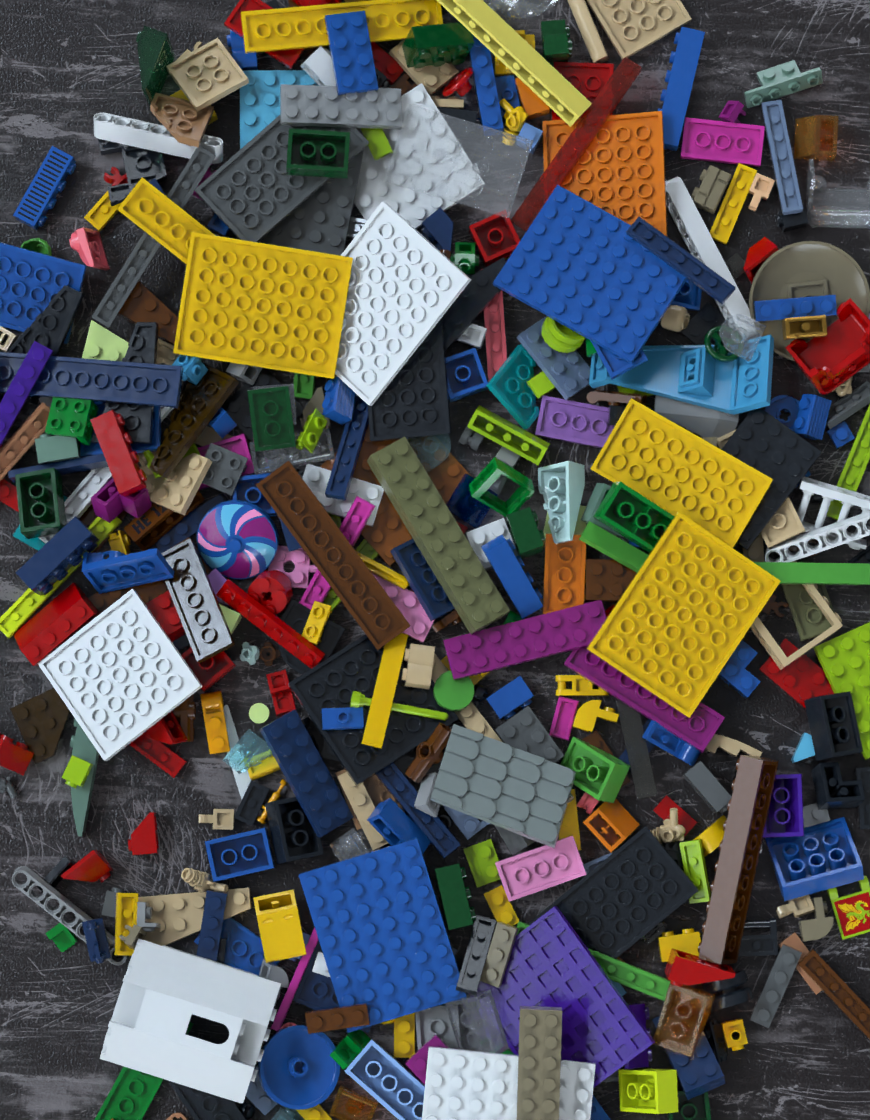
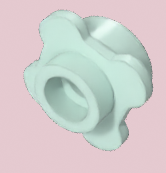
(249, 653)

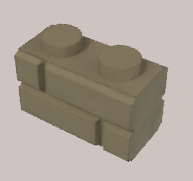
(711, 189)

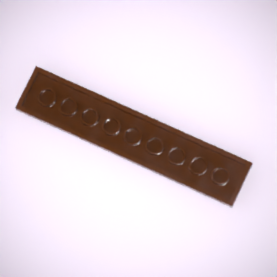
(333, 555)

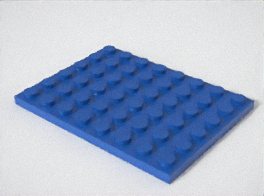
(590, 275)
(383, 932)

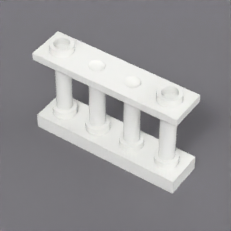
(829, 493)

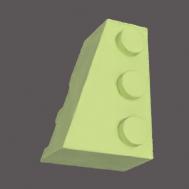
(103, 344)

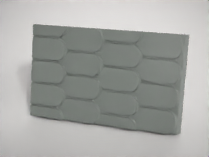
(503, 785)

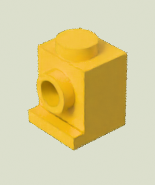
(734, 1026)

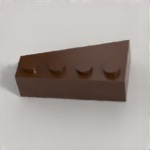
(146, 307)

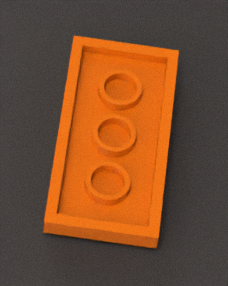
(564, 574)

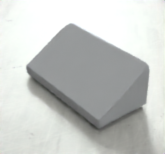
(423, 800)

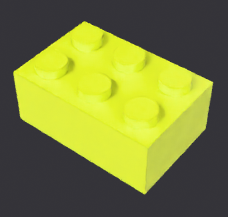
(648, 1090)

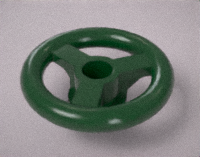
(718, 351)

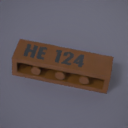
(156, 523)

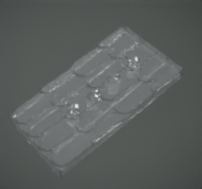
(458, 160)

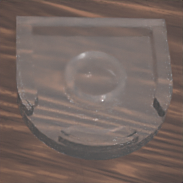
(741, 335)

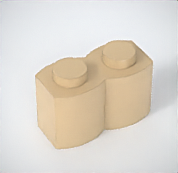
(419, 666)

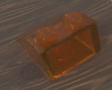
(683, 1018)

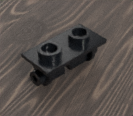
(712, 1032)

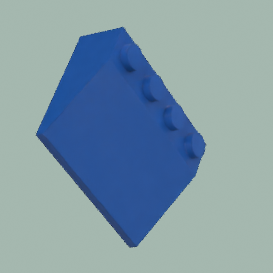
(816, 860)

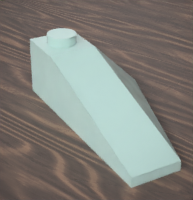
(562, 492)

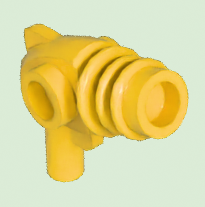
(514, 117)

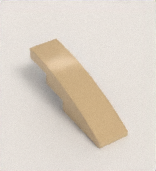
(730, 746)

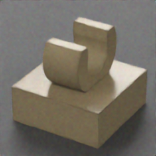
(135, 933)

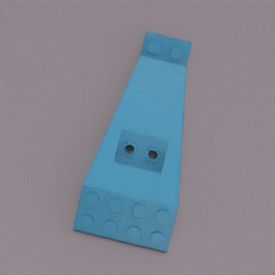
(697, 378)

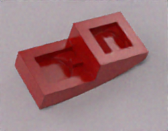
(281, 692)

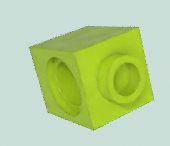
(76, 772)

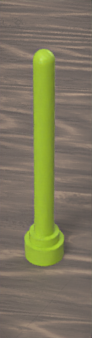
(359, 700)

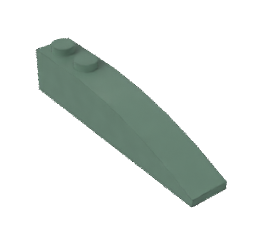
(82, 796)

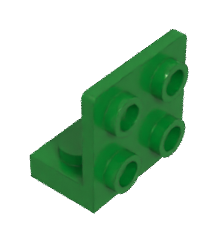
(72, 418)

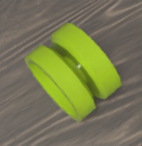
(560, 337)

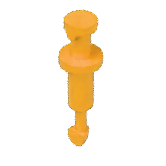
(275, 796)

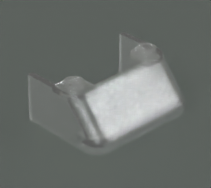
(835, 206)

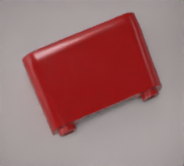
(840, 354)

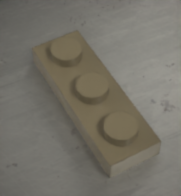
(499, 954)

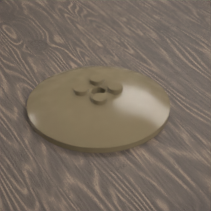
(804, 271)

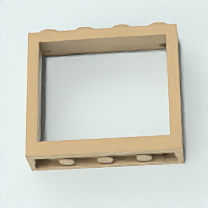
(773, 648)

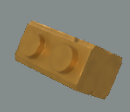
(804, 327)

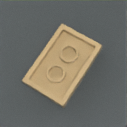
(430, 76)

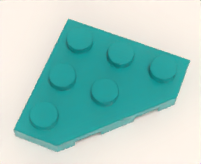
(511, 387)

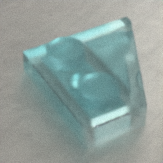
(247, 752)

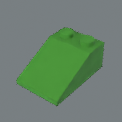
(595, 770)

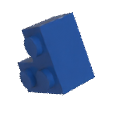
(735, 673)

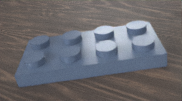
(565, 370)

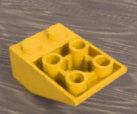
(279, 926)

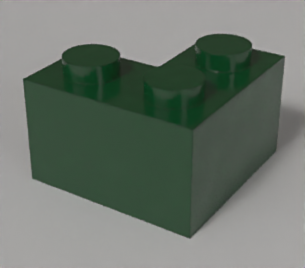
(555, 41)

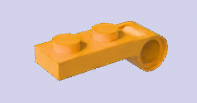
(215, 722)

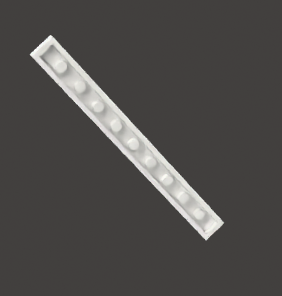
(80, 499)

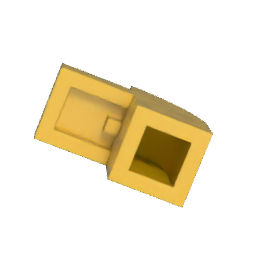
(589, 711)
(712, 836)

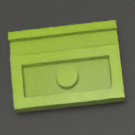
(482, 861)

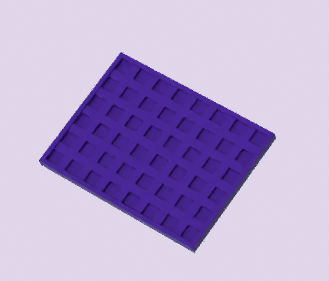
(557, 970)

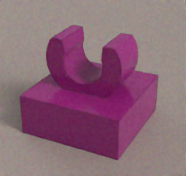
(731, 112)

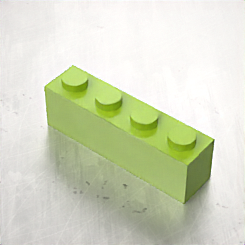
(508, 435)

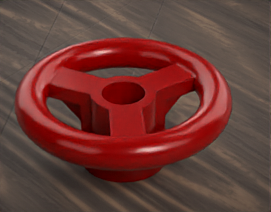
(459, 83)

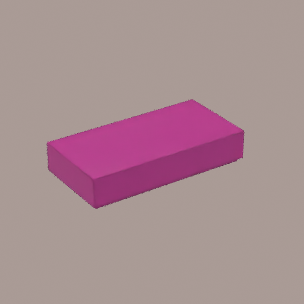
(563, 718)

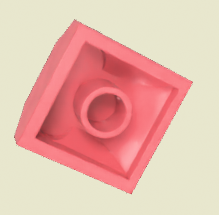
(90, 248)

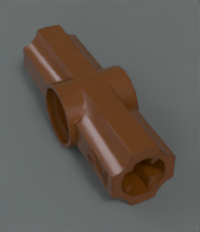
(185, 715)
(429, 753)

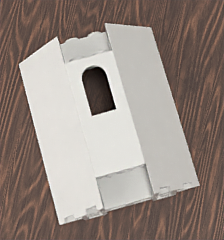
(155, 1010)

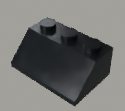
(833, 725)

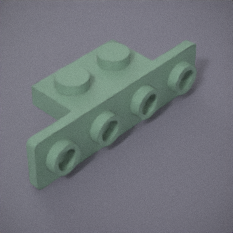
(780, 82)

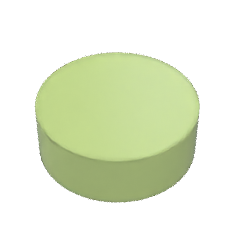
(259, 713)

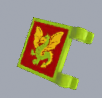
(852, 910)

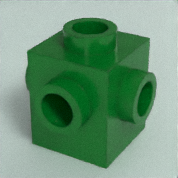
(465, 257)

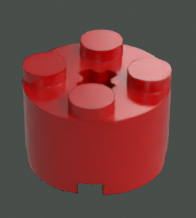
(277, 584)

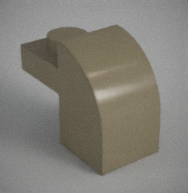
(820, 926)

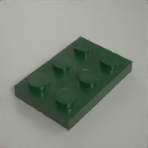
(271, 418)

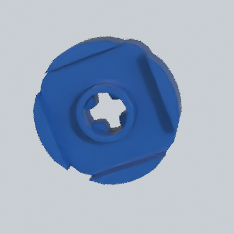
(785, 403)

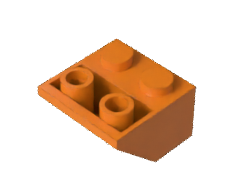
(611, 824)

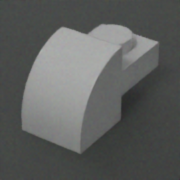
(274, 973)

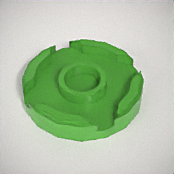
(453, 694)

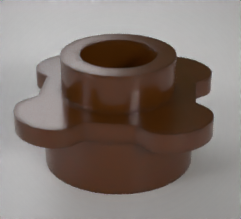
(273, 654)

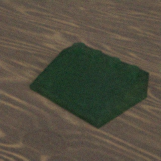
(154, 55)

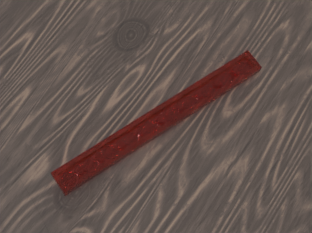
(577, 142)

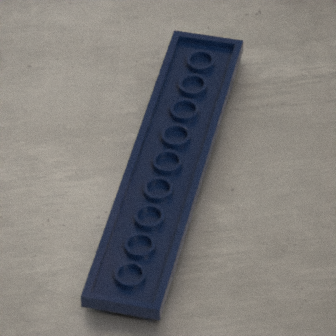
(100, 380)

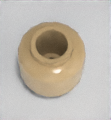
(675, 318)

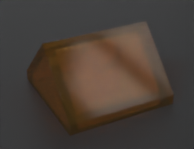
(353, 1105)

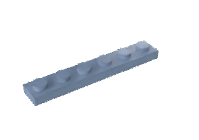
(782, 157)

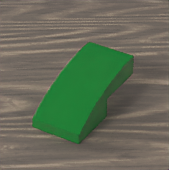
(349, 1047)

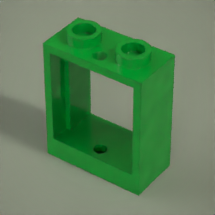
(489, 475)

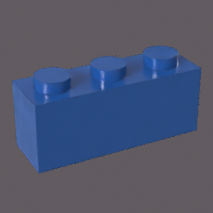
(395, 824)

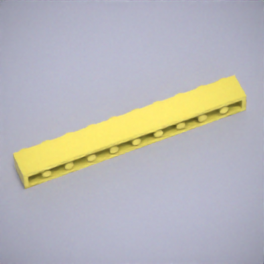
(519, 57)

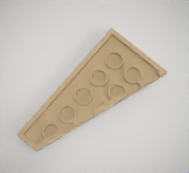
(183, 913)

